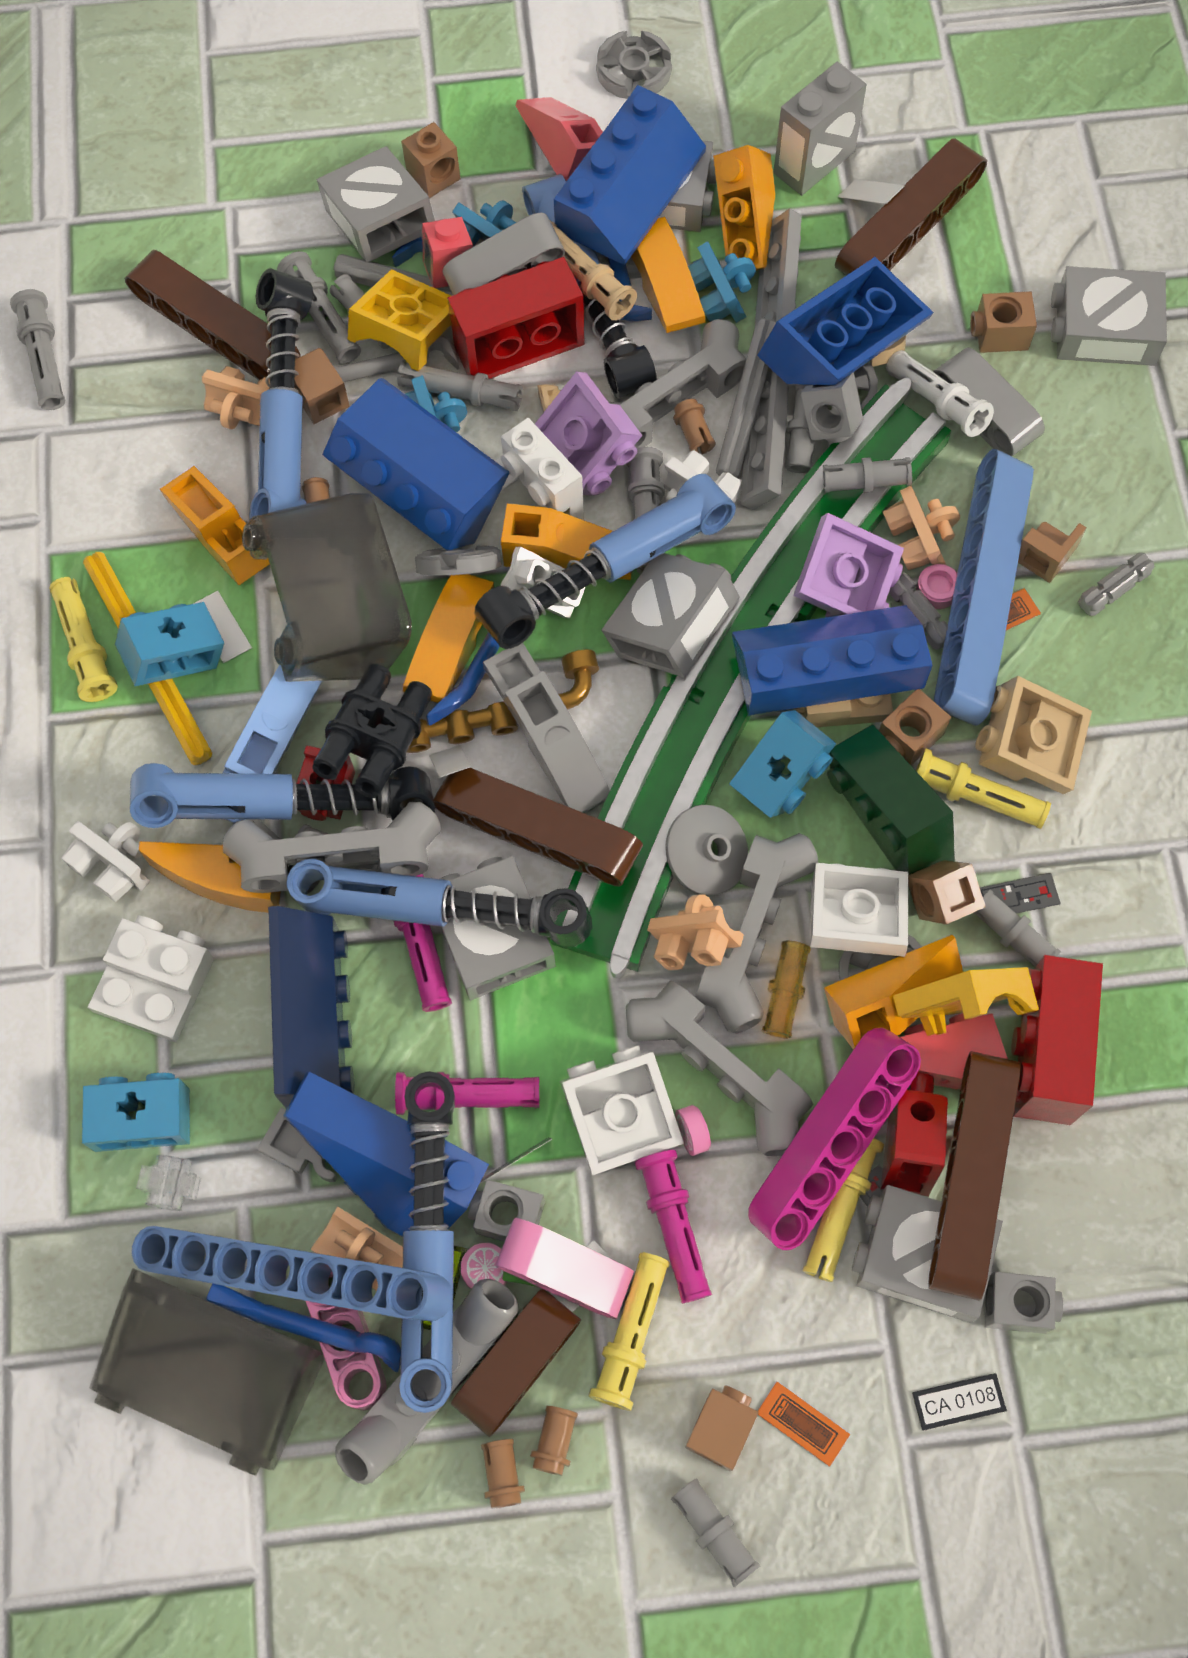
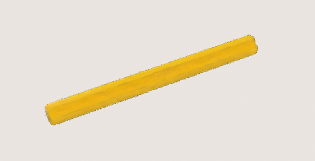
(164, 691)

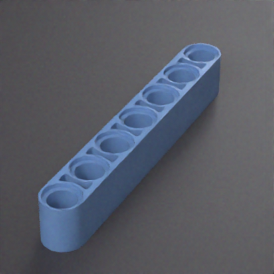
(984, 588)
(183, 1254)

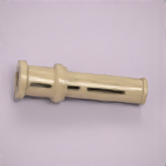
(597, 279)

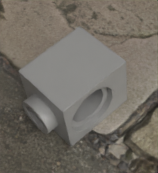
(821, 421)
(529, 1206)
(1000, 1307)

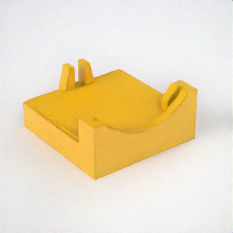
(402, 315)
(967, 994)

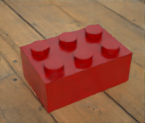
(518, 319)
(1059, 1041)

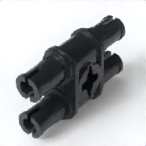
(372, 730)

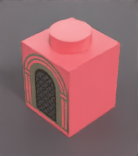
(441, 243)

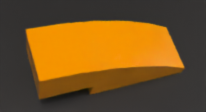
(668, 279)
(213, 522)
(448, 636)
(206, 873)

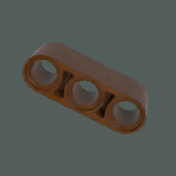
(515, 1362)

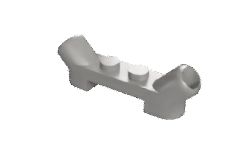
(715, 367)
(397, 848)
(765, 870)
(676, 1017)
(393, 1426)

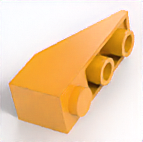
(746, 202)
(548, 534)
(867, 997)

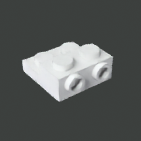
(542, 469)
(859, 909)
(151, 977)
(621, 1109)

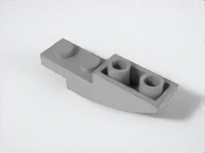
(548, 728)

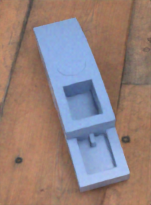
(271, 726)

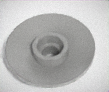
(691, 853)

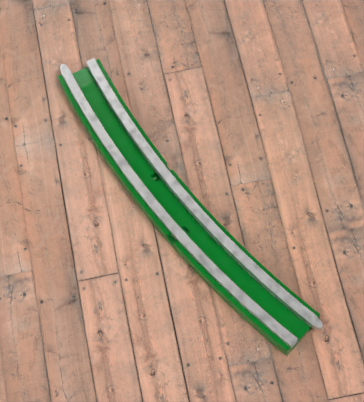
(704, 714)

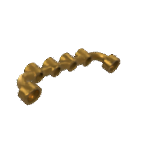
(460, 723)

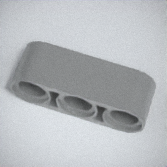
(505, 253)
(1014, 418)

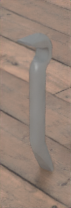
(392, 362)

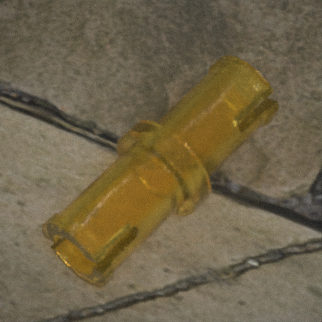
(786, 989)

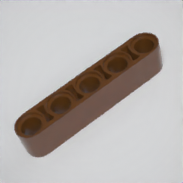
(914, 208)
(202, 312)
(539, 825)
(974, 1176)

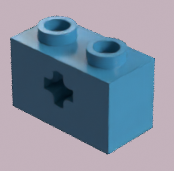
(169, 643)
(762, 776)
(160, 1124)

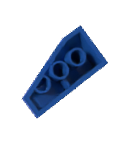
(375, 1153)

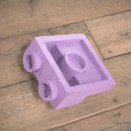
(589, 432)
(848, 569)

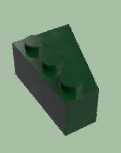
(892, 801)

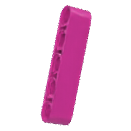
(834, 1138)

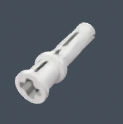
(950, 400)

